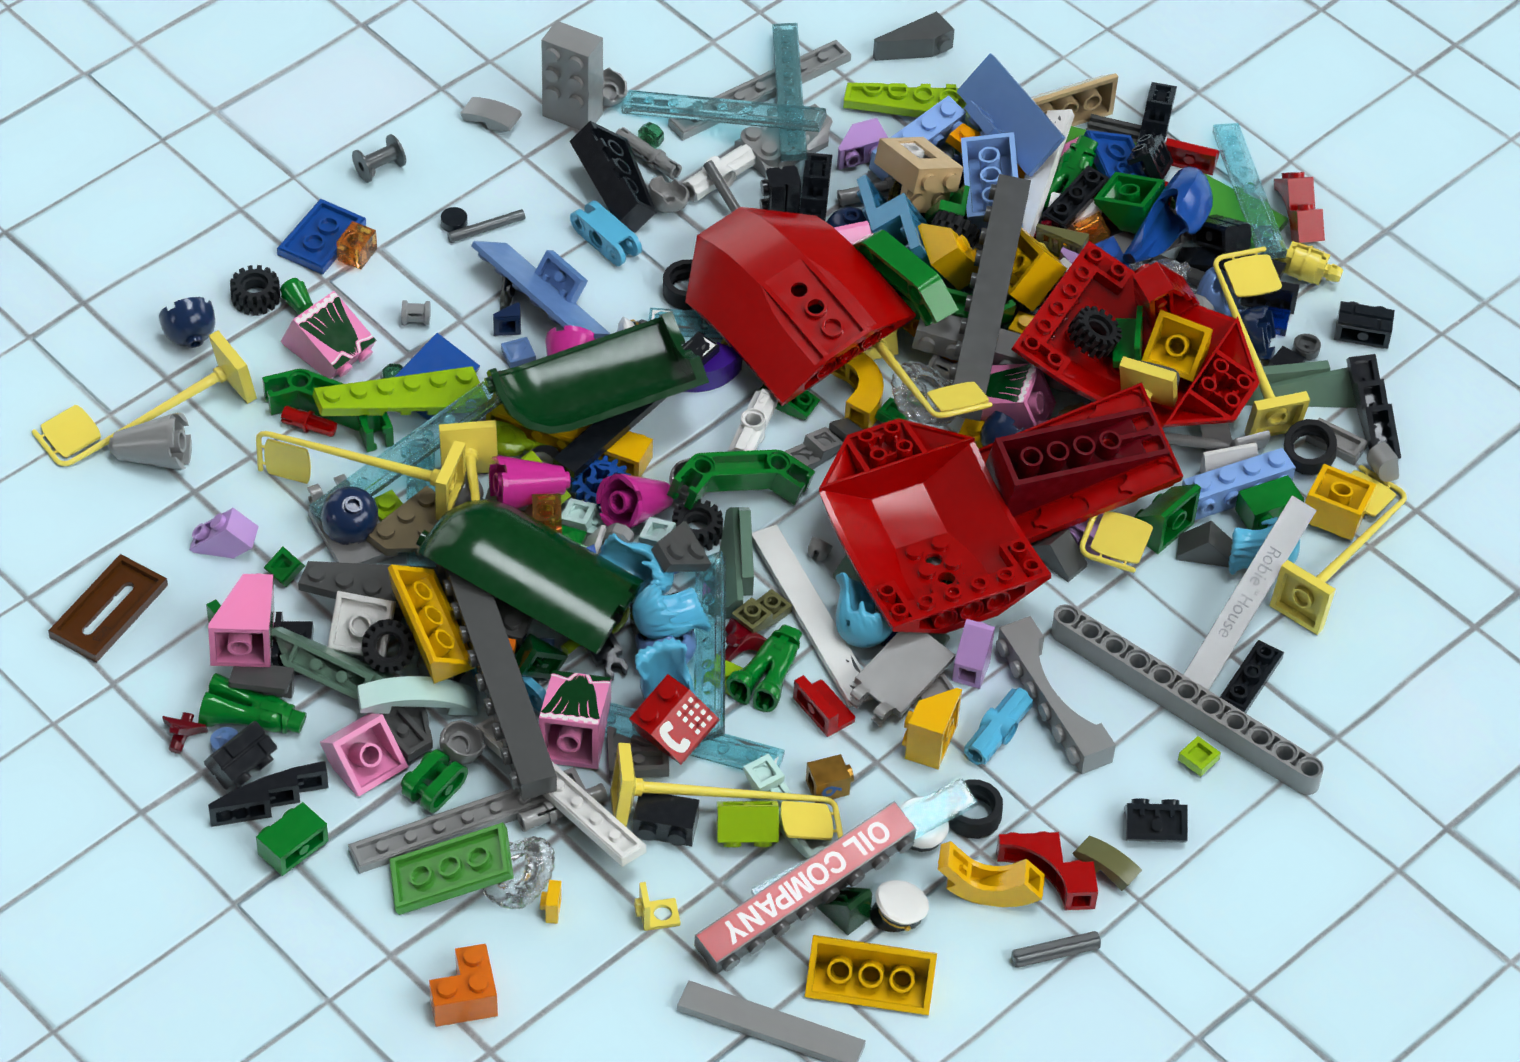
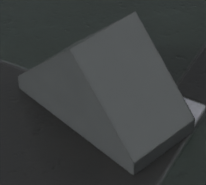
(1205, 545)
(1061, 554)

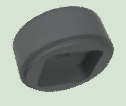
(1307, 346)

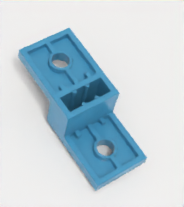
(896, 217)

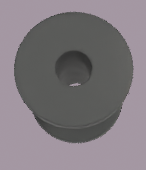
(367, 164)

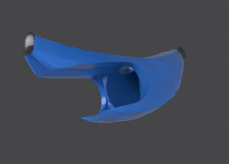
(1161, 226)

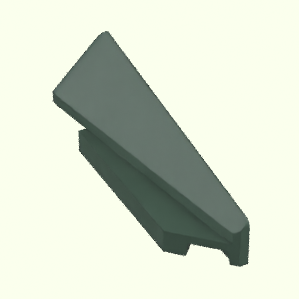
(1323, 386)
(738, 550)
(324, 663)

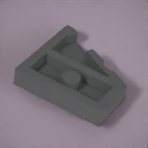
(681, 551)
(410, 730)
(647, 758)

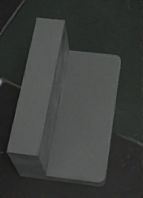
(264, 680)

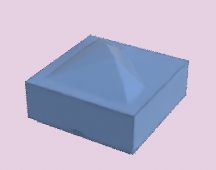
(518, 352)

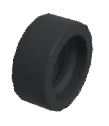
(673, 273)
(1315, 428)
(985, 826)

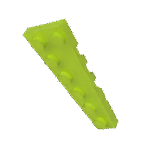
(898, 98)
(396, 394)

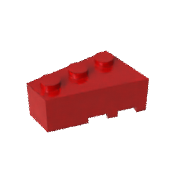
(1161, 289)

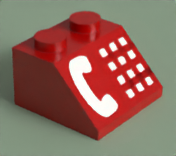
(673, 719)

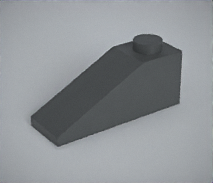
(916, 40)

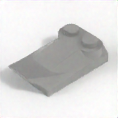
(766, 144)

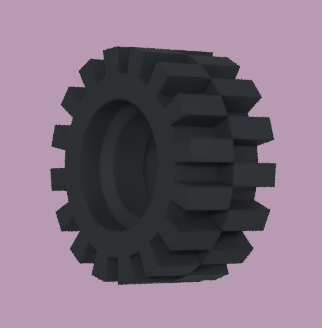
(957, 224)
(255, 279)
(1094, 332)
(704, 514)
(394, 663)

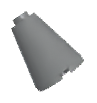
(155, 442)

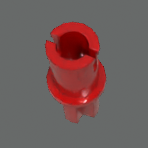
(308, 421)

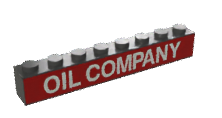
(805, 888)

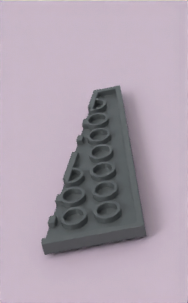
(374, 581)

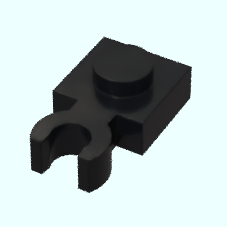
(609, 657)

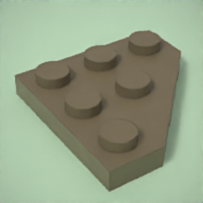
(405, 524)

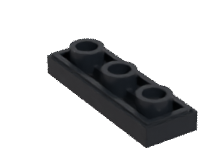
(1075, 198)
(1252, 676)

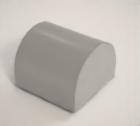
(1383, 462)

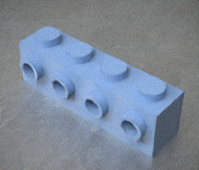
(933, 125)
(1222, 484)

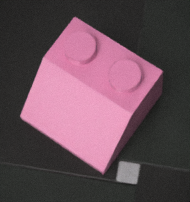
(364, 753)

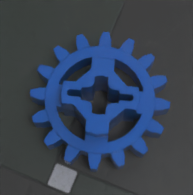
(594, 475)

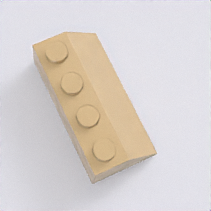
(1084, 98)

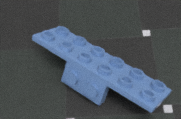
(1003, 106)
(551, 286)

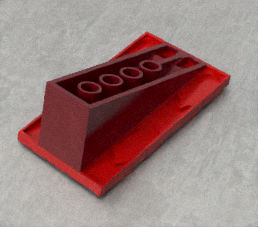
(1082, 463)

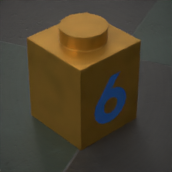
(829, 777)

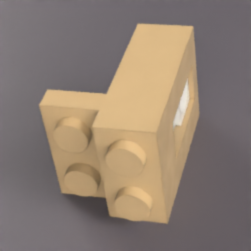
(921, 169)

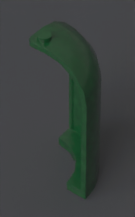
(599, 378)
(532, 569)

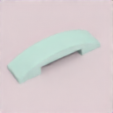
(586, 517)
(416, 692)
(766, 776)

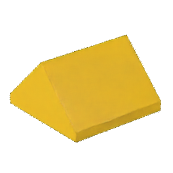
(1178, 344)

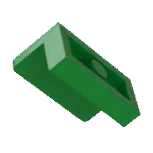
(956, 204)
(1132, 338)

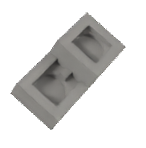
(495, 114)
(816, 448)

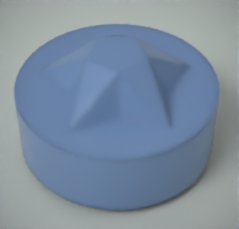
(221, 737)

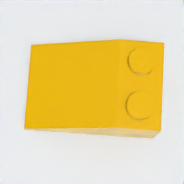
(1033, 272)

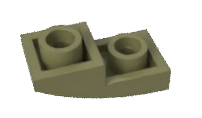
(762, 613)
(1109, 860)

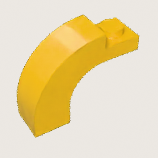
(868, 384)
(987, 884)

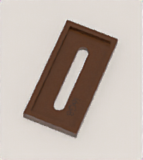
(97, 597)

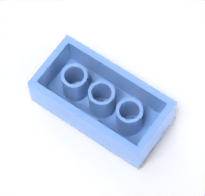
(983, 161)

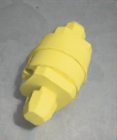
(1310, 264)

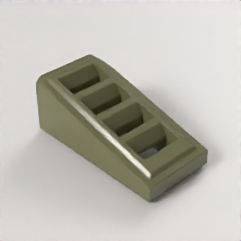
(1075, 240)

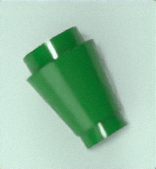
(296, 295)

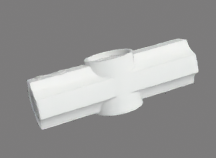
(728, 166)
(754, 422)

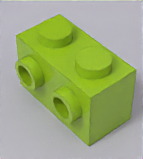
(747, 823)

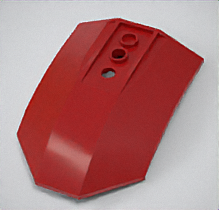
(1102, 281)
(744, 289)
(920, 495)

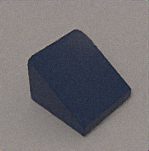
(507, 321)

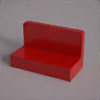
(1193, 155)
(822, 705)

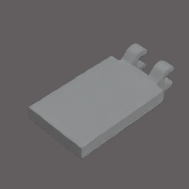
(352, 553)
(900, 674)

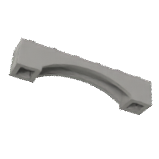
(1085, 742)

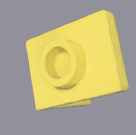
(646, 909)

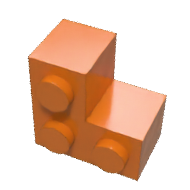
(468, 994)

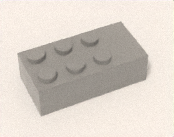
(572, 75)

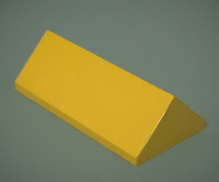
(430, 620)
(871, 975)

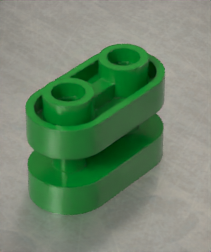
(434, 780)

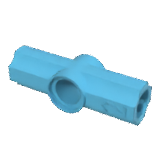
(998, 726)

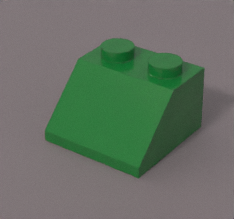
(1128, 199)
(1170, 515)

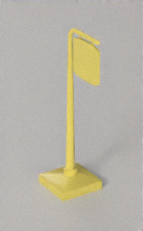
(1255, 277)
(950, 400)
(76, 430)
(480, 447)
(294, 464)
(1119, 534)
(1308, 597)
(798, 818)

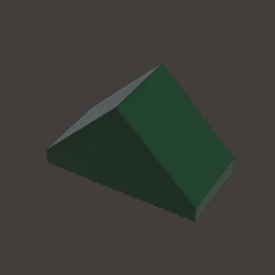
(539, 658)
(849, 908)

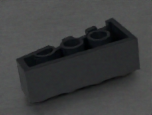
(615, 174)

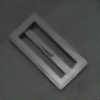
(1110, 125)

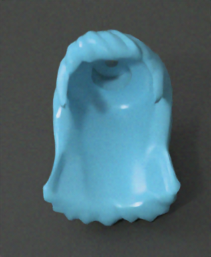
(1248, 542)
(638, 560)
(668, 614)
(856, 615)
(658, 661)

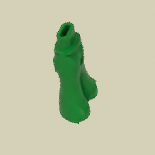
(1072, 164)
(774, 655)
(244, 706)

